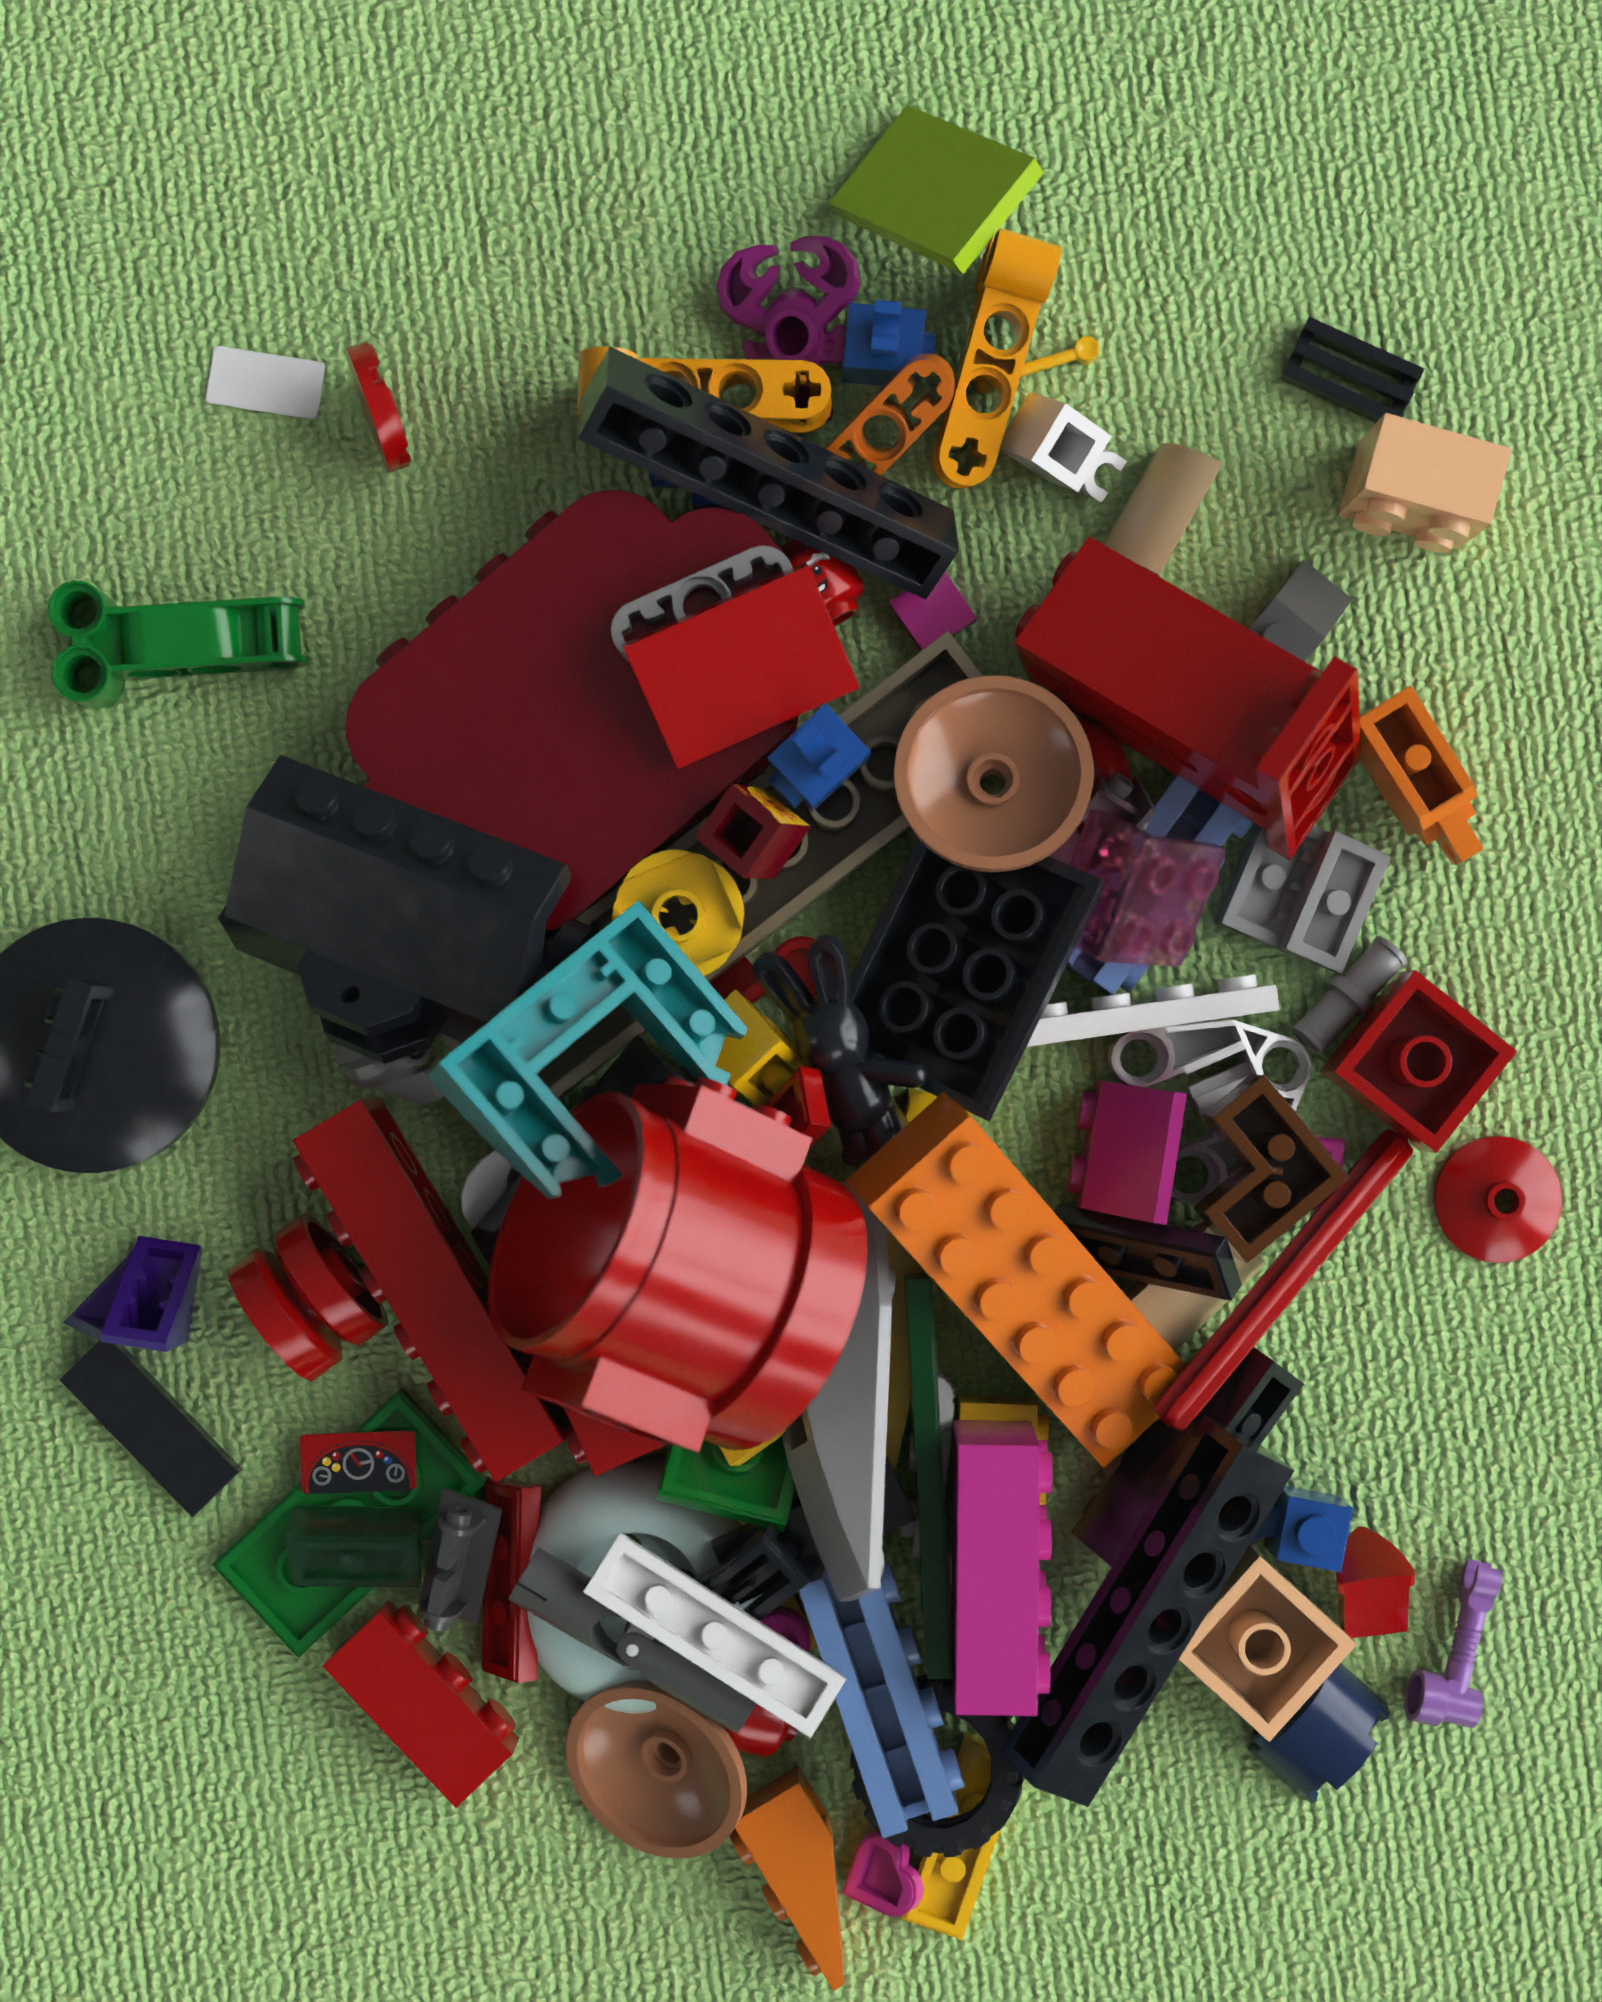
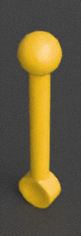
(1084, 352)

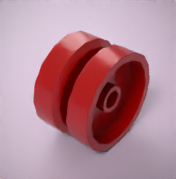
(306, 1297)

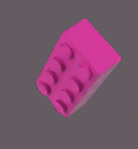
(995, 1567)

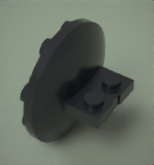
(101, 1045)

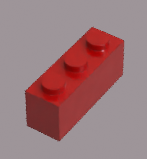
(423, 1701)

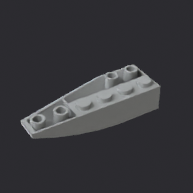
(841, 1437)

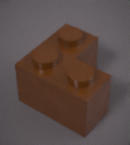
(1281, 1170)

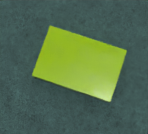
(936, 188)

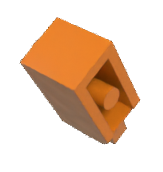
(1419, 775)

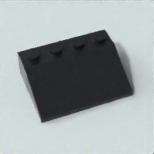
(968, 968)

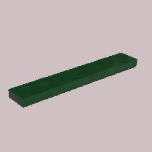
(929, 1475)

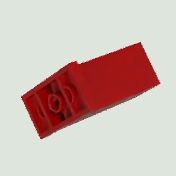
(1195, 691)

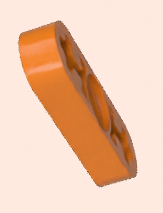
(901, 385)

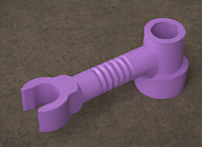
(1447, 1695)

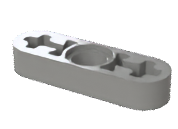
(648, 605)

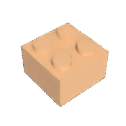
(1423, 483)
(1265, 1645)

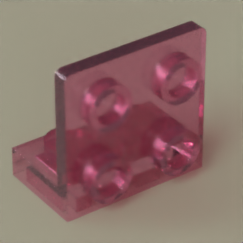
(1150, 891)

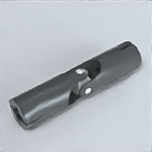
(556, 1596)

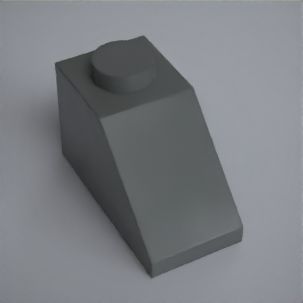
(1301, 612)

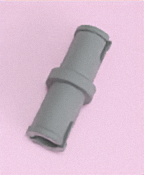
(1349, 995)

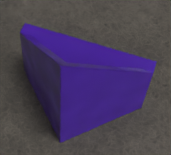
(145, 1297)

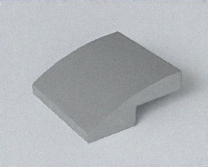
(1307, 903)

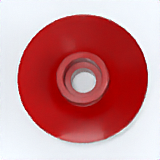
(1467, 1194)

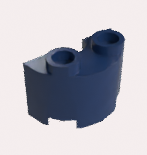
(1325, 1736)

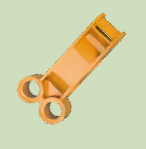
(1010, 285)
(772, 380)

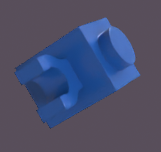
(882, 341)
(816, 760)
(1307, 1528)

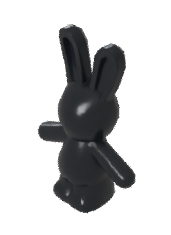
(835, 1039)

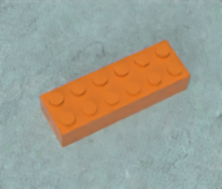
(1019, 1276)

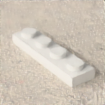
(1172, 1007)
(715, 1634)

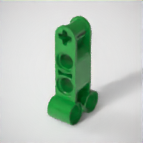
(170, 640)

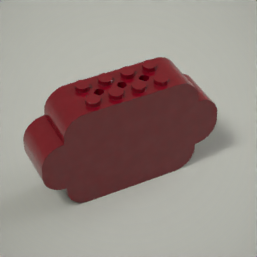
(530, 715)

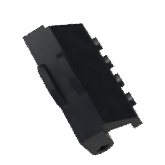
(390, 911)

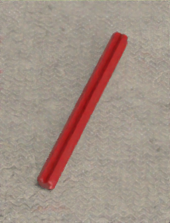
(1282, 1281)

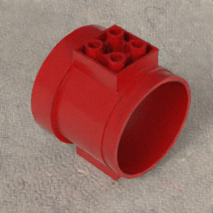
(695, 1284)

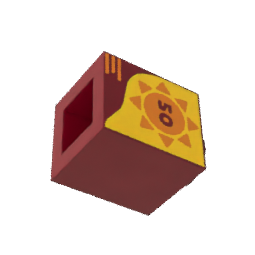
(752, 832)

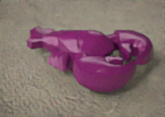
(795, 320)

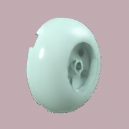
(580, 1527)

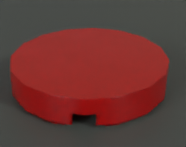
(378, 406)

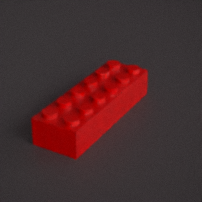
(431, 1283)

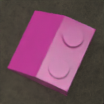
(1127, 1150)

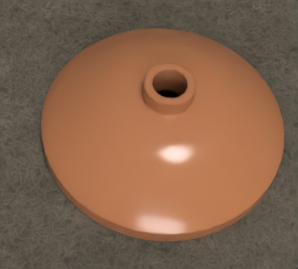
(1002, 731)
(657, 1776)

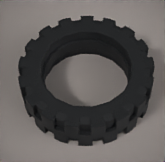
(986, 1817)

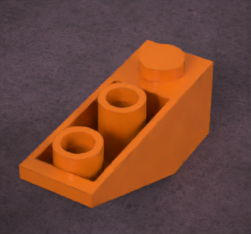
(794, 1848)

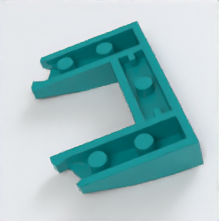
(496, 1069)

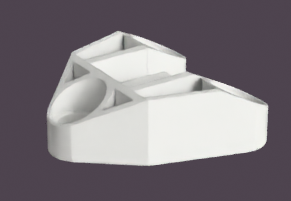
(1195, 1046)

